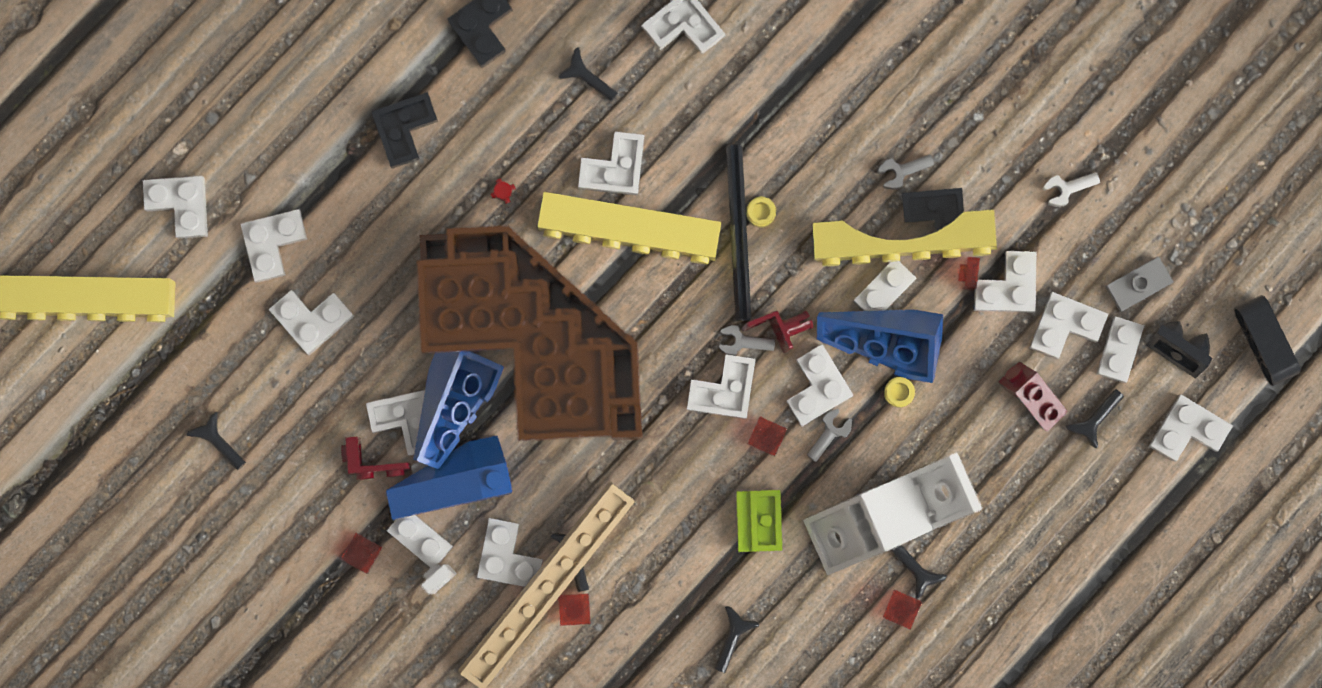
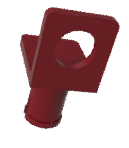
(783, 328)

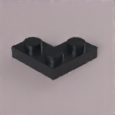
(473, 27)
(396, 124)
(934, 205)

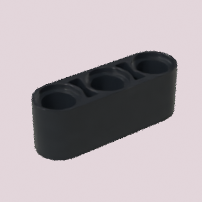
(1267, 340)

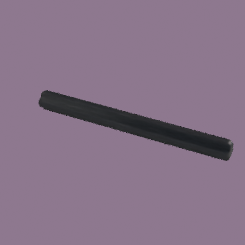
(738, 232)

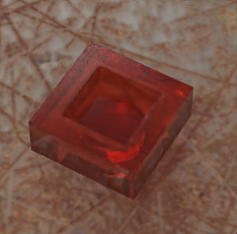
(969, 273)
(767, 436)
(362, 553)
(574, 609)
(902, 609)

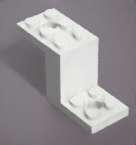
(892, 514)

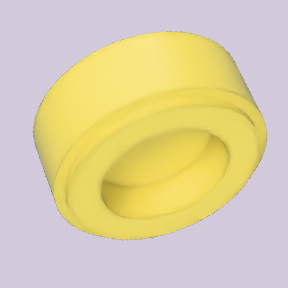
(761, 212)
(899, 392)

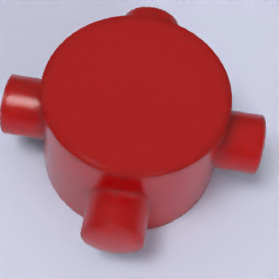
(503, 191)

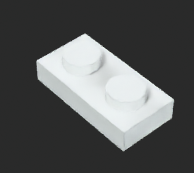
(885, 288)
(1120, 349)
(420, 539)
(437, 578)

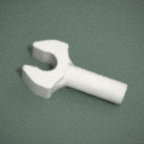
(1067, 188)

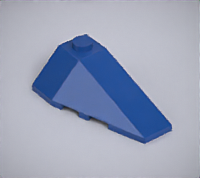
(895, 338)
(452, 395)
(467, 476)

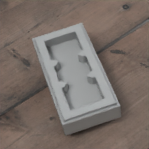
(1139, 284)

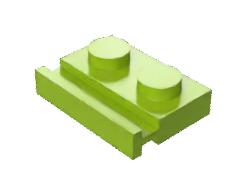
(759, 521)

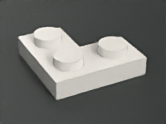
(685, 17)
(619, 174)
(183, 196)
(266, 236)
(1017, 290)
(1066, 316)
(309, 327)
(826, 387)
(730, 396)
(398, 412)
(1185, 422)
(498, 556)

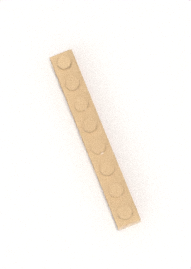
(546, 585)

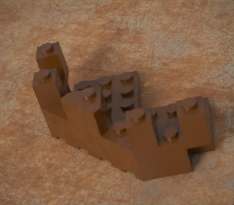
(569, 356)

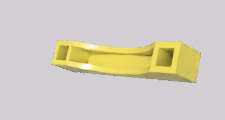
(968, 232)

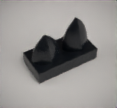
(1189, 355)

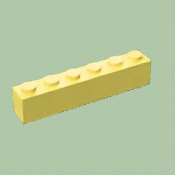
(629, 227)
(86, 297)

